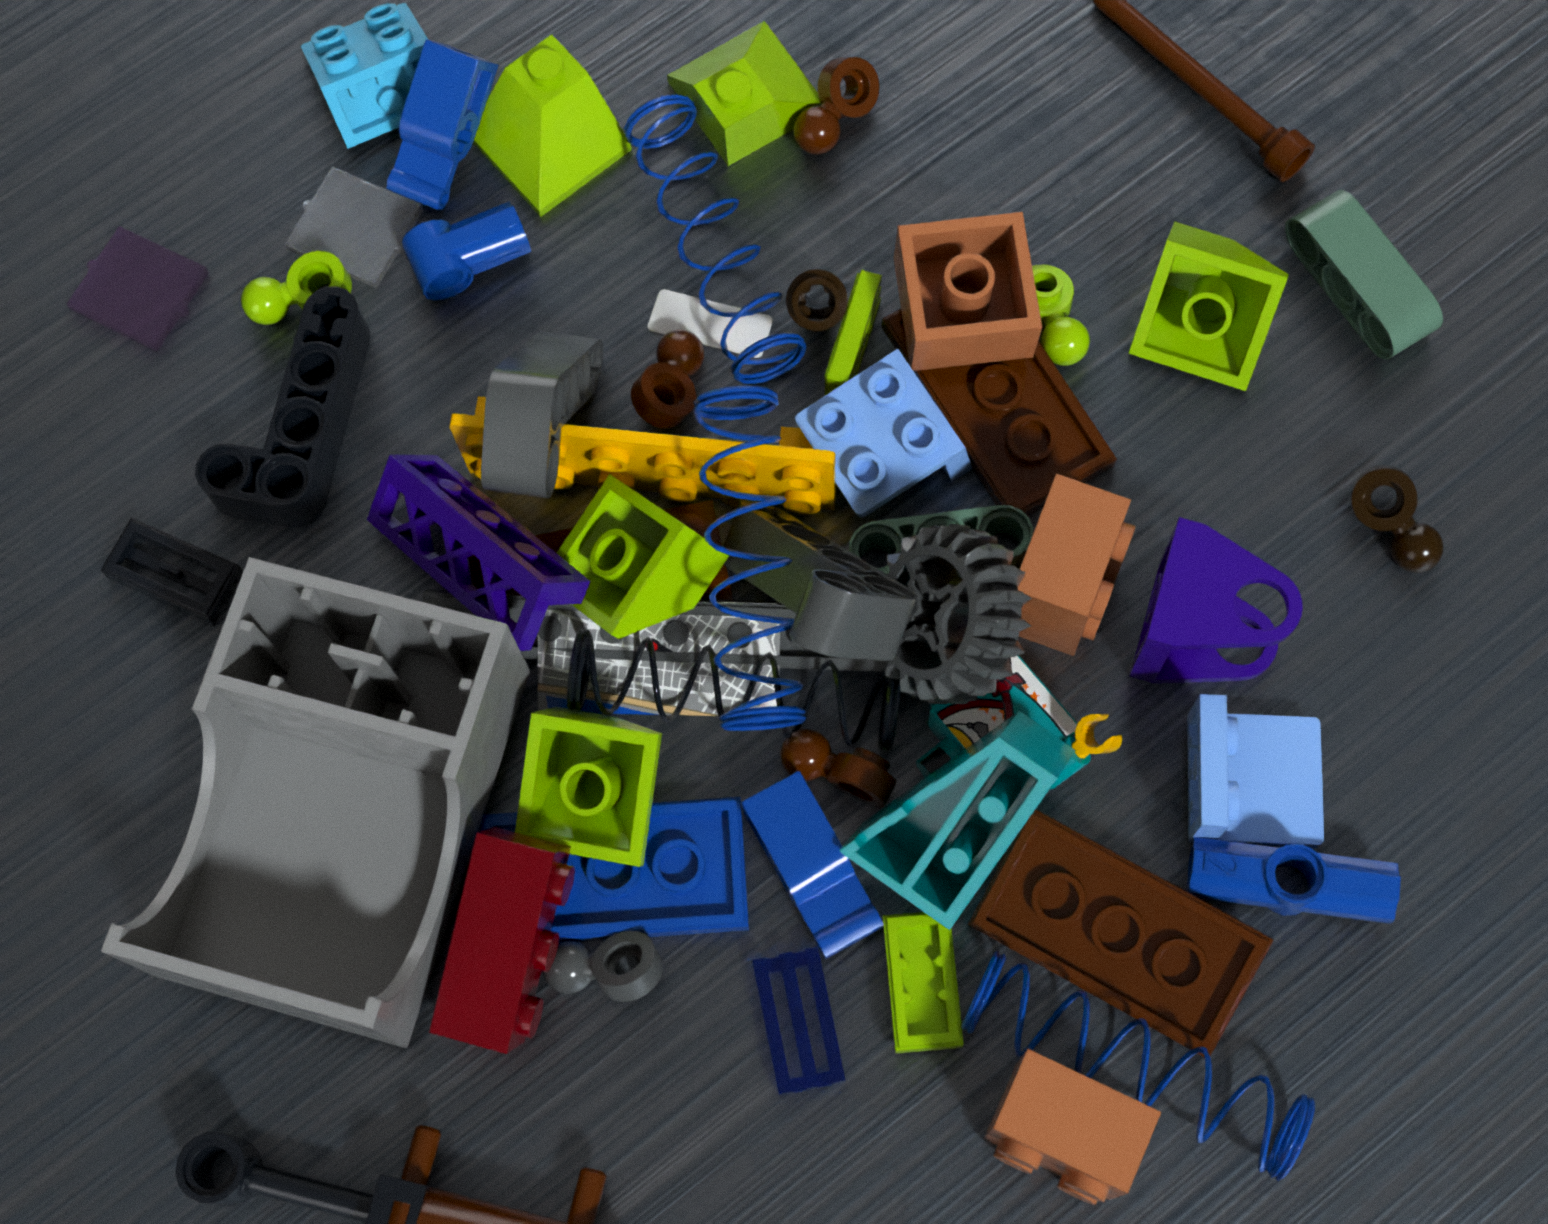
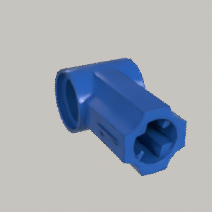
(450, 255)

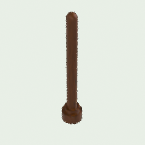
(1282, 149)

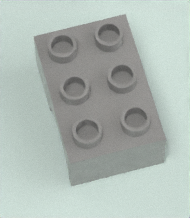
(331, 801)

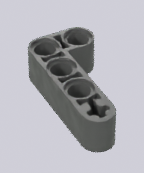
(529, 404)
(837, 597)

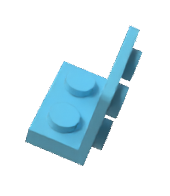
(367, 70)

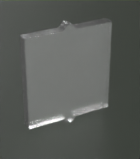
(356, 224)

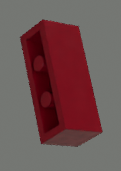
(502, 940)

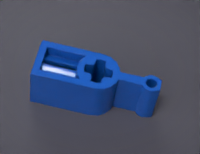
(439, 121)
(810, 865)

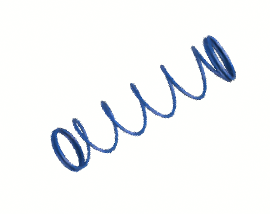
(794, 355)
(741, 717)
(1291, 1133)

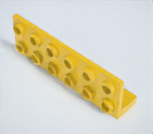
(673, 463)

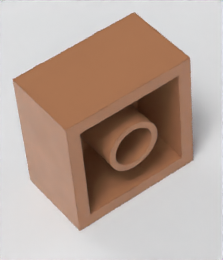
(967, 291)
(1073, 563)
(1071, 1129)

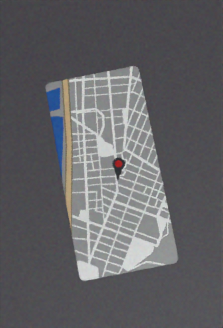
(672, 676)

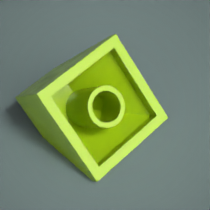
(745, 92)
(548, 127)
(1208, 307)
(637, 561)
(589, 784)

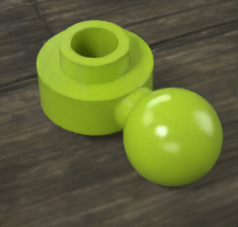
(269, 300)
(1063, 337)

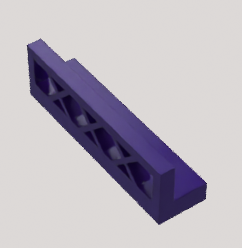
(470, 527)

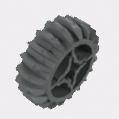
(959, 626)

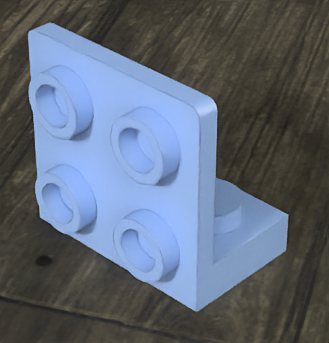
(883, 434)
(1253, 776)

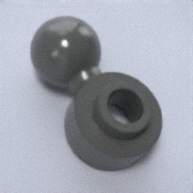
(622, 965)

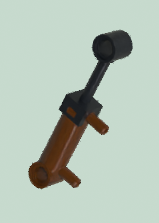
(394, 1199)

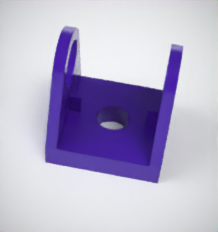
(1198, 610)

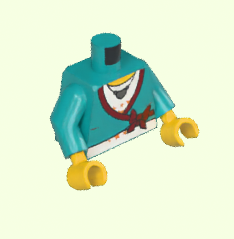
(964, 724)

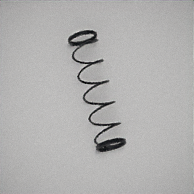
(584, 665)

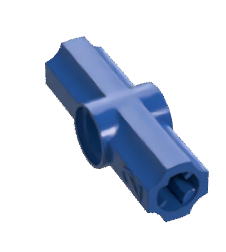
(1335, 883)

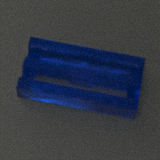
(787, 964)

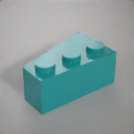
(960, 820)

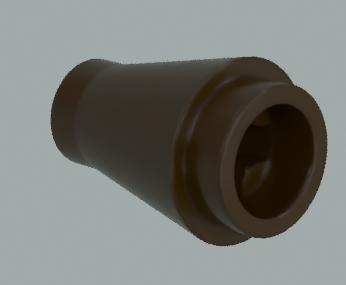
(813, 314)

